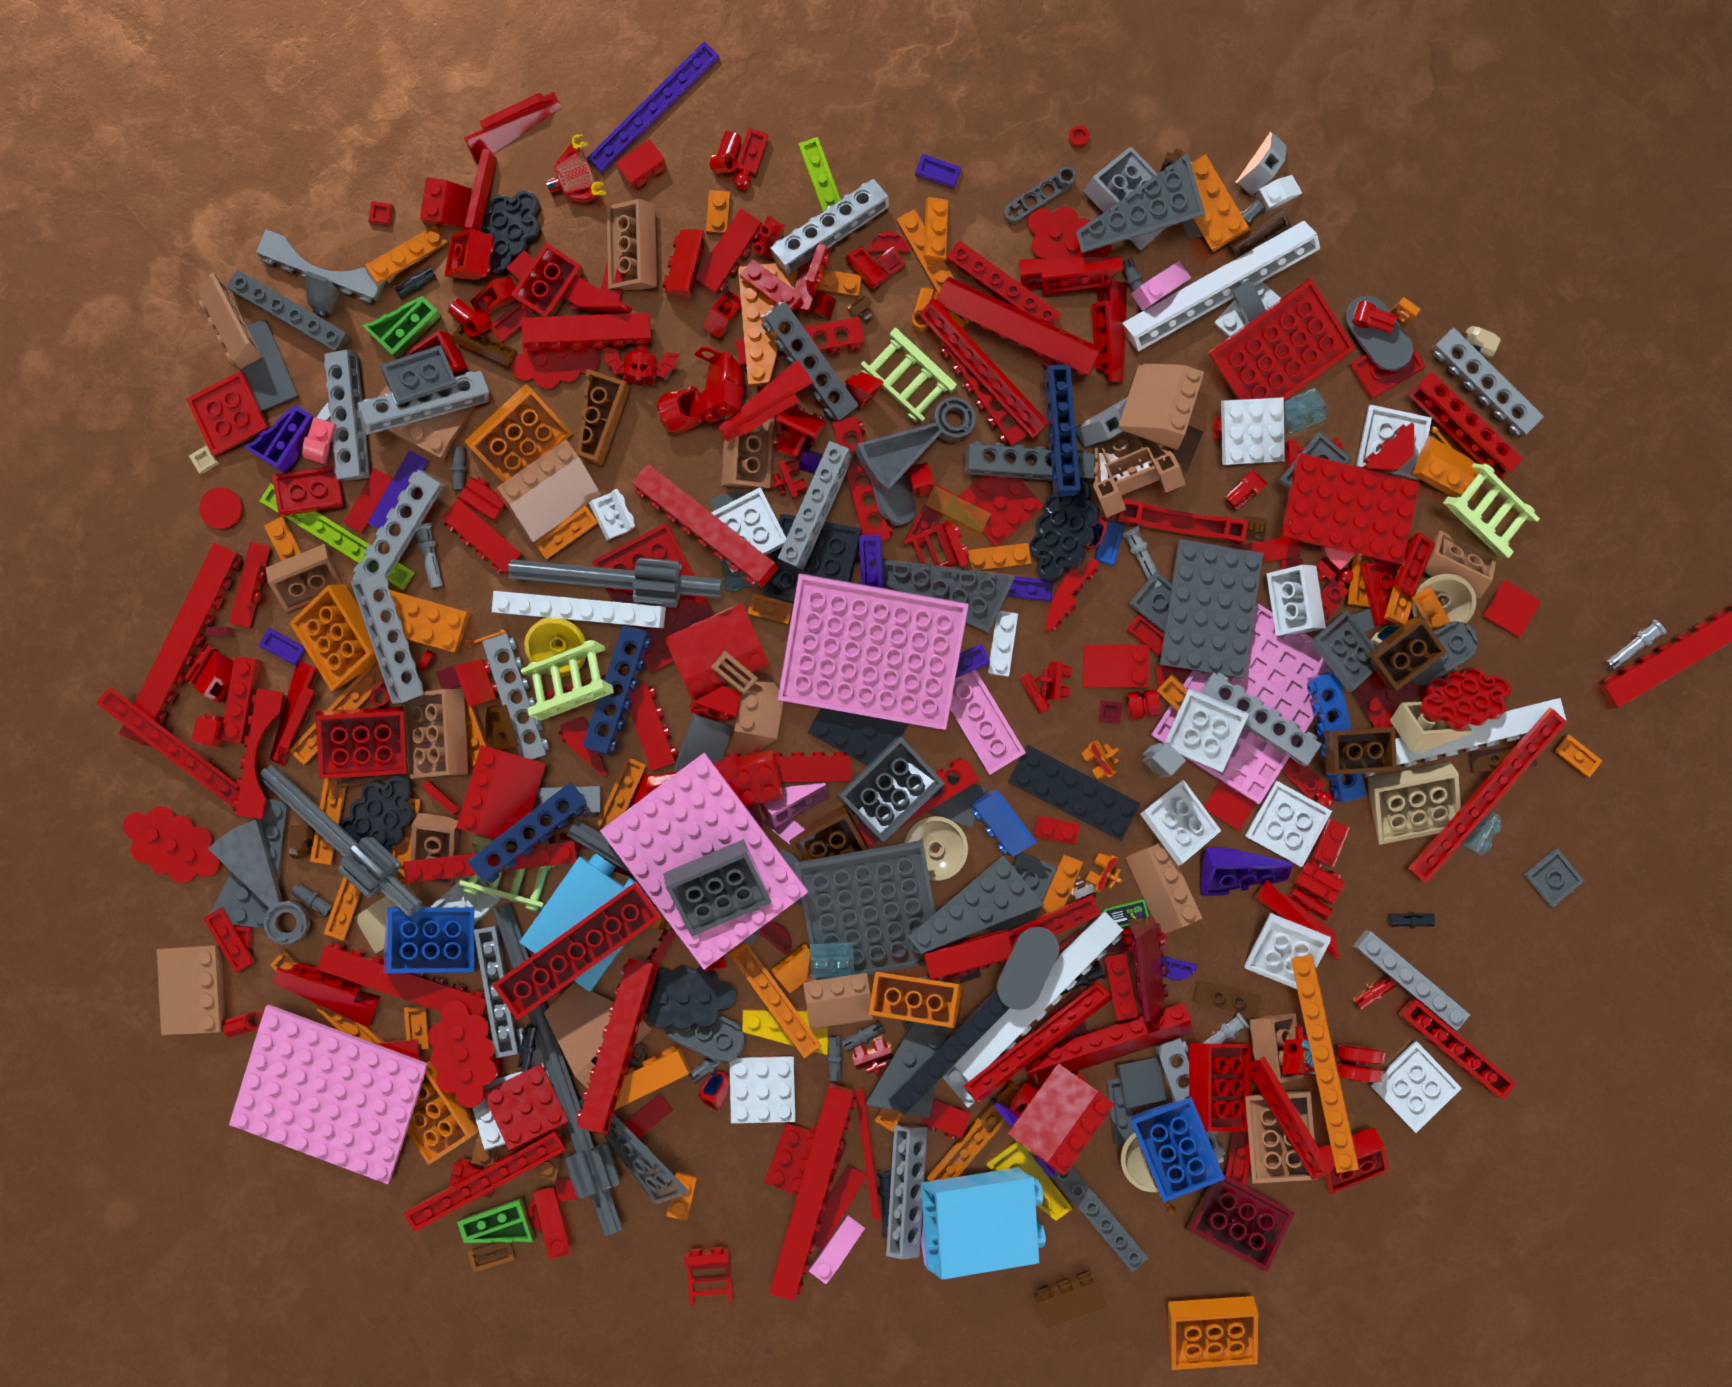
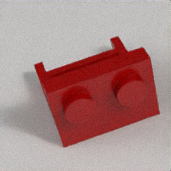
(949, 540)
(708, 1259)

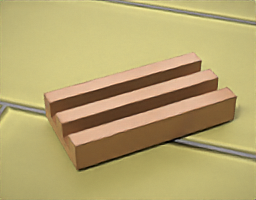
(720, 660)

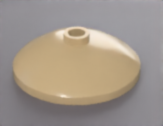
(1458, 598)
(950, 840)
(1136, 1166)

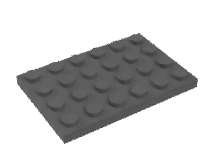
(1211, 608)

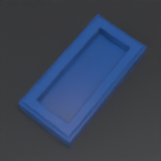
(1108, 548)

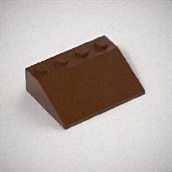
(829, 836)

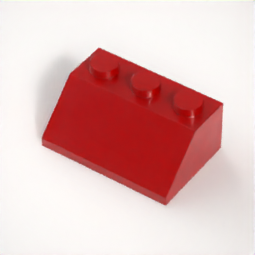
(684, 263)
(547, 281)
(1370, 1157)

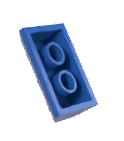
(1002, 823)

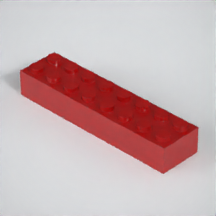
(577, 950)

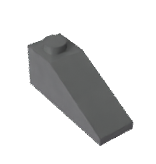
(321, 294)

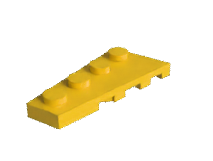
(764, 1025)
(1016, 1156)

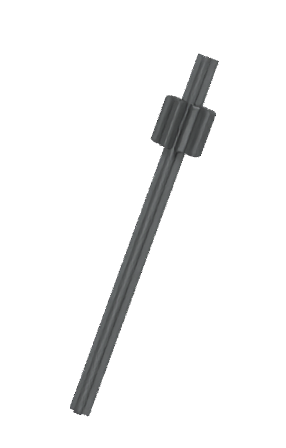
(591, 1166)

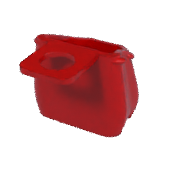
(722, 367)
(679, 410)

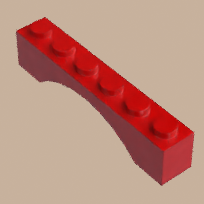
(1196, 525)
(267, 709)

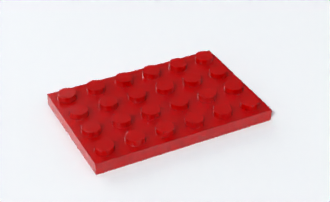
(1282, 347)
(1350, 509)
(690, 609)

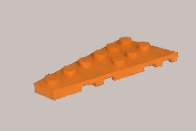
(760, 345)

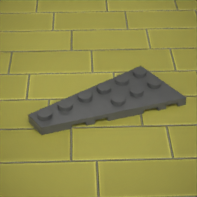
(1156, 204)
(980, 589)
(236, 898)
(986, 901)
(914, 1050)
(643, 1164)

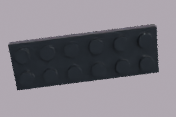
(1074, 792)

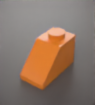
(793, 968)

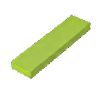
(819, 173)

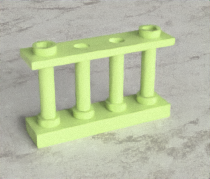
(928, 370)
(1473, 520)
(579, 695)
(531, 904)

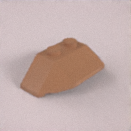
(757, 716)

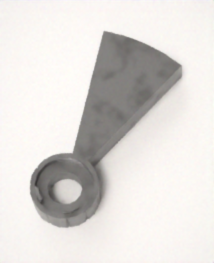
(892, 455)
(248, 857)

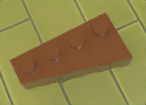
(600, 415)

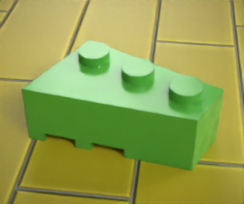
(403, 326)
(498, 1224)

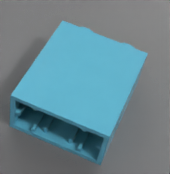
(577, 896)
(981, 1223)

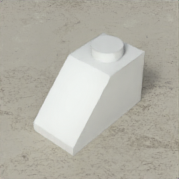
(1278, 193)

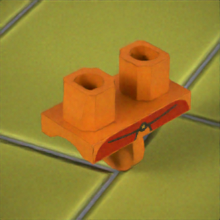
(1106, 766)
(1107, 863)

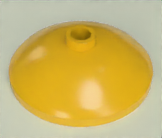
(542, 641)

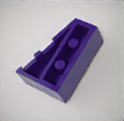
(283, 440)

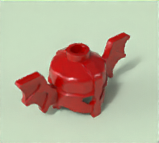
(640, 365)

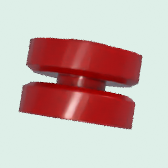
(1359, 1066)

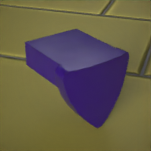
(810, 459)

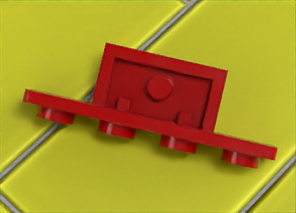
(811, 276)
(250, 583)

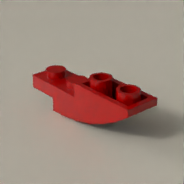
(1063, 601)

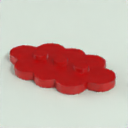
(1057, 234)
(553, 366)
(1465, 698)
(171, 844)
(462, 1054)

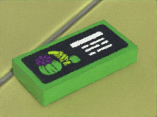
(1127, 911)

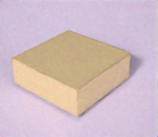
(203, 460)

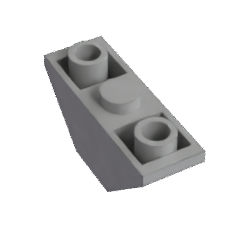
(1263, 165)
(1101, 426)

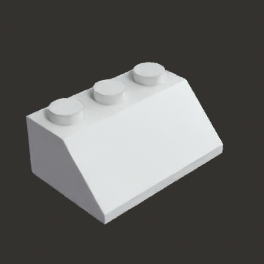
(1296, 600)

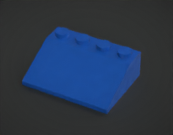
(429, 940)
(1177, 1148)

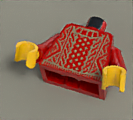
(575, 174)

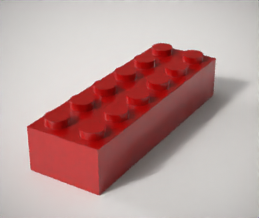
(751, 777)

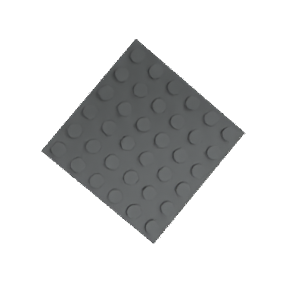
(870, 901)

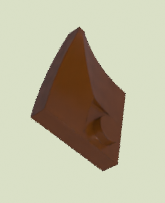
(499, 728)

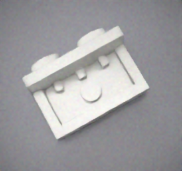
(612, 515)

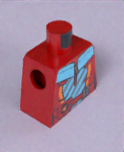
(1297, 1054)

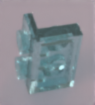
(1480, 838)
(831, 960)

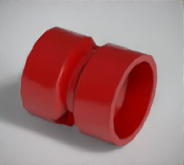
(1143, 704)

